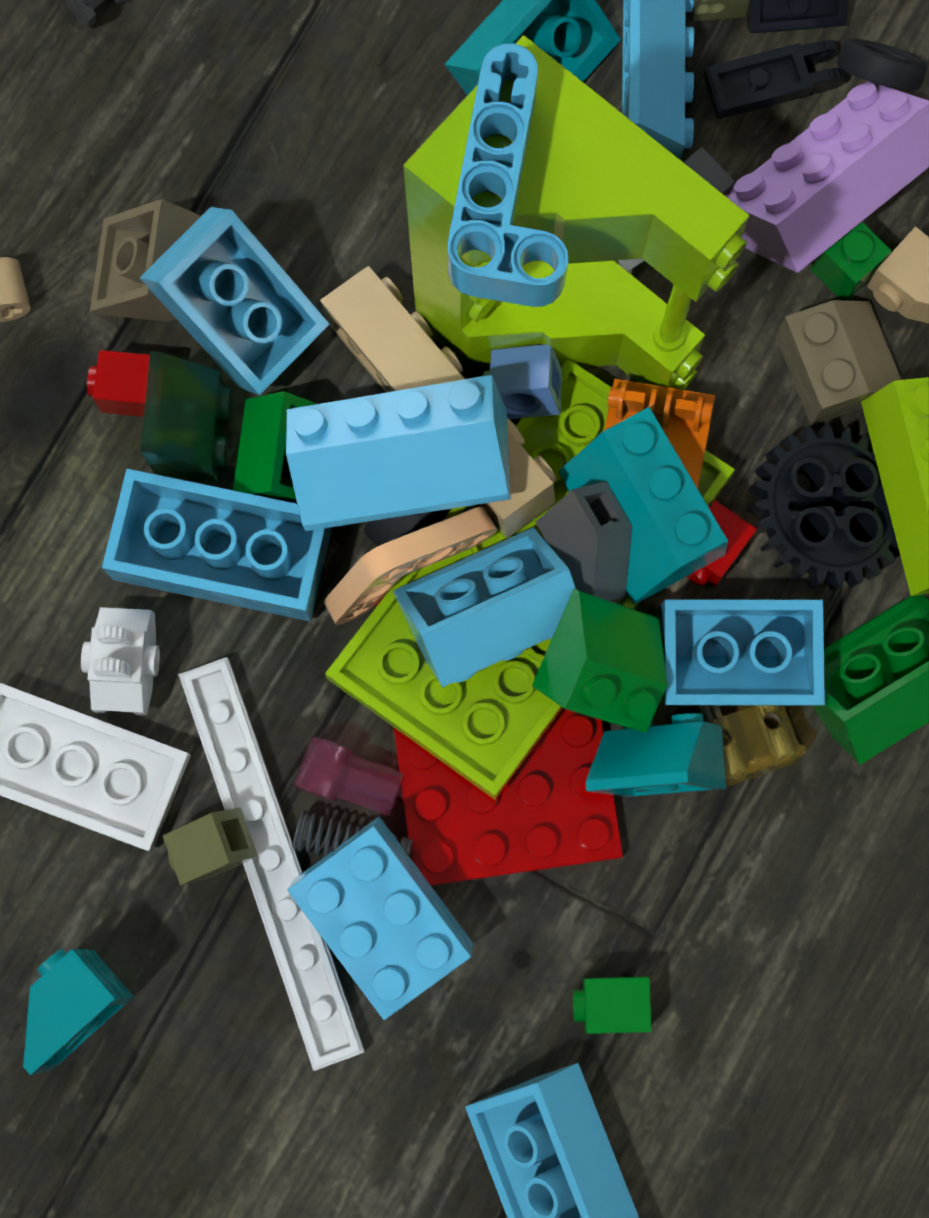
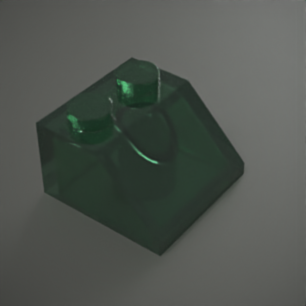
(185, 419)

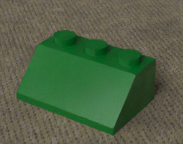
(878, 680)

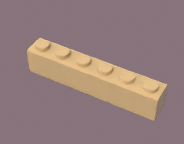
(402, 356)

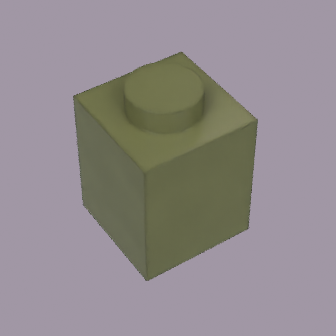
(209, 846)

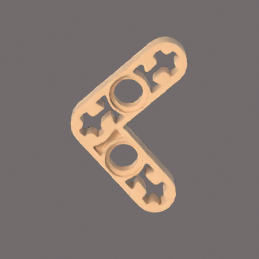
(387, 563)

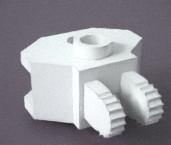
(121, 660)

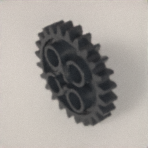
(835, 551)

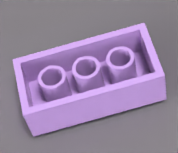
(834, 174)

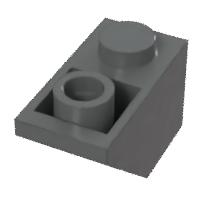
(591, 539)

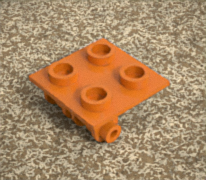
(681, 414)

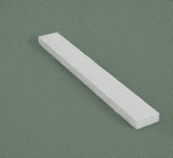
(296, 944)

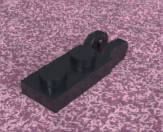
(771, 78)

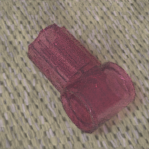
(336, 773)

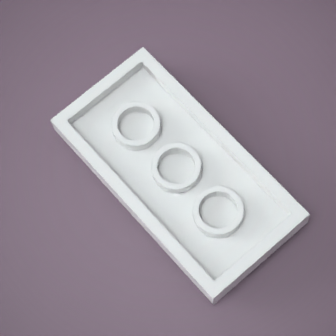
(86, 769)

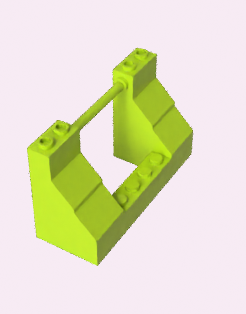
(608, 199)

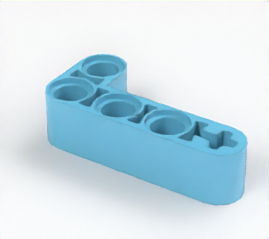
(501, 173)

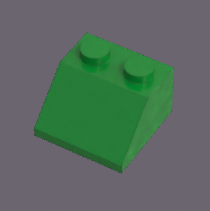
(262, 457)
(605, 662)

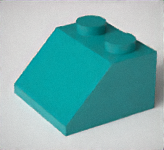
(662, 761)
(69, 1006)

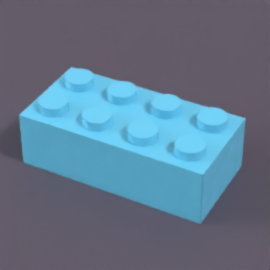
(215, 545)

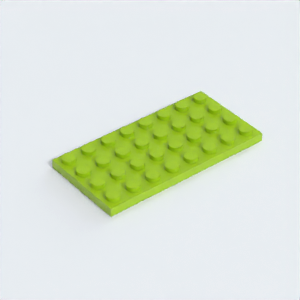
(495, 716)

